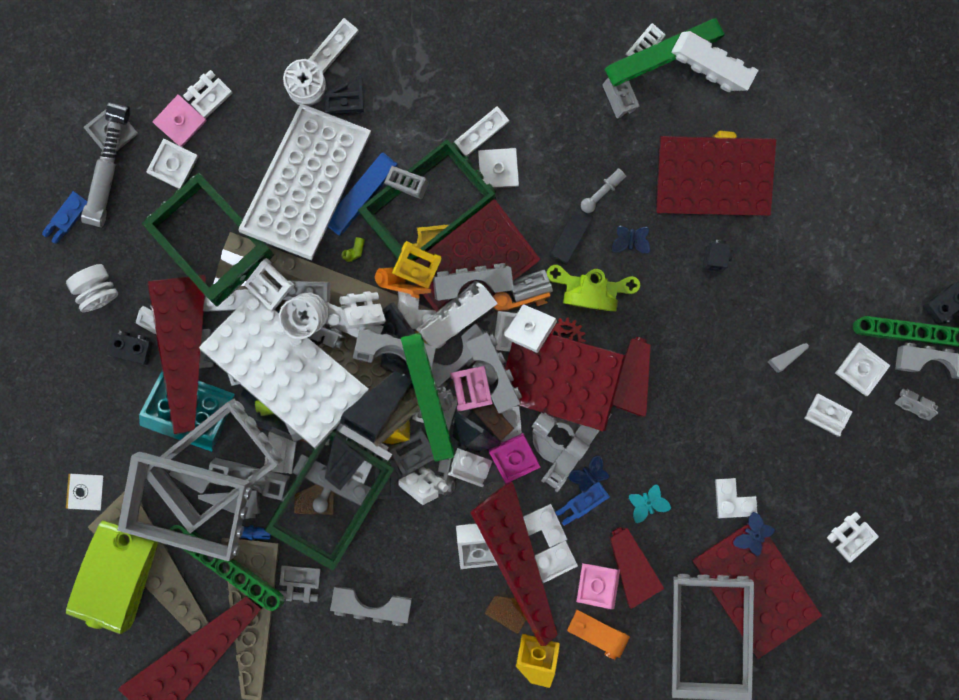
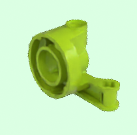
(586, 294)

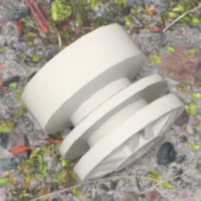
(314, 87)
(91, 287)
(293, 318)

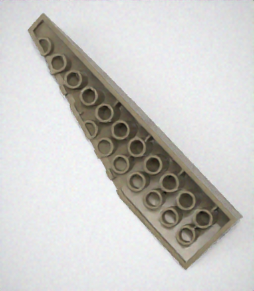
(301, 270)

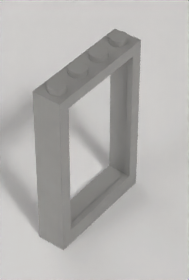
(172, 494)
(132, 501)
(712, 690)

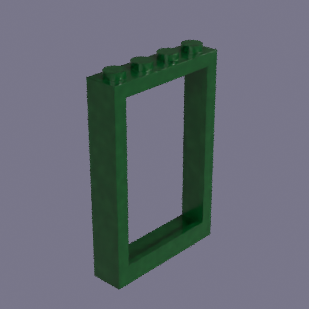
(445, 149)
(238, 273)
(303, 545)

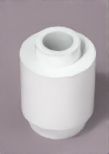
(491, 373)

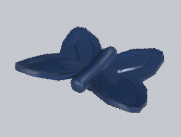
(631, 237)
(589, 476)
(755, 535)

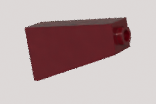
(633, 381)
(636, 574)

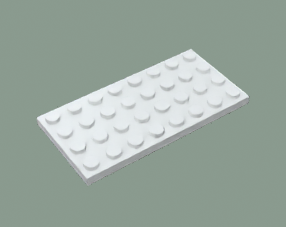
(305, 181)
(283, 372)

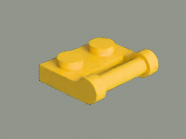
(414, 271)

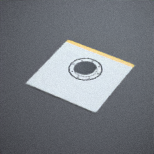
(84, 492)

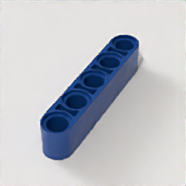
(361, 193)

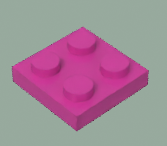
(514, 458)

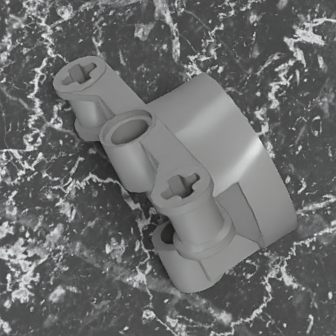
(563, 458)

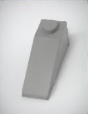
(253, 503)

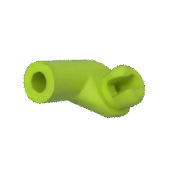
(355, 252)

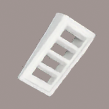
(651, 29)

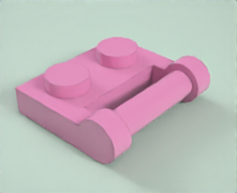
(477, 387)

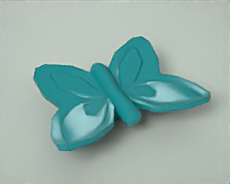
(649, 501)

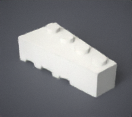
(713, 63)
(456, 315)

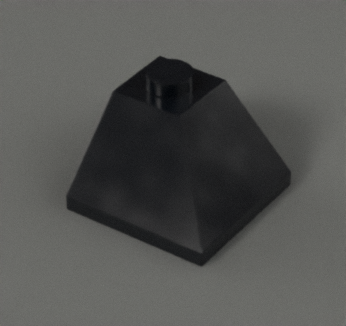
(472, 435)

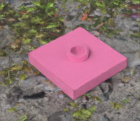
(179, 121)
(598, 586)

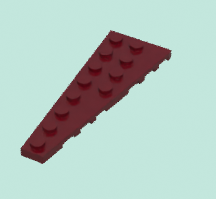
(178, 325)
(508, 540)
(188, 663)

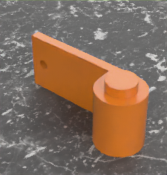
(388, 280)
(505, 303)
(599, 634)

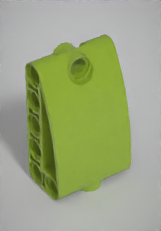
(111, 579)

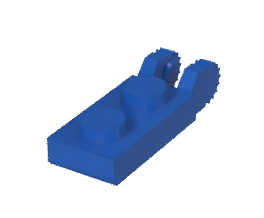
(65, 217)
(584, 502)

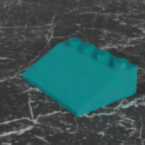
(156, 412)

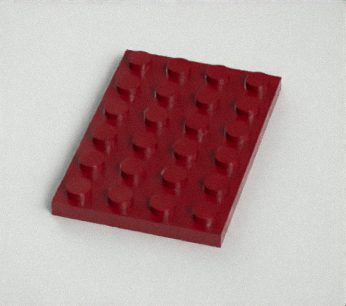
(715, 175)
(481, 241)
(567, 379)
(779, 601)

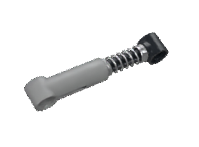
(95, 210)

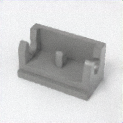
(621, 98)

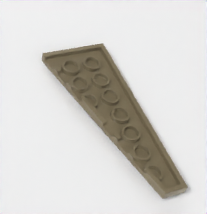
(164, 577)
(253, 642)

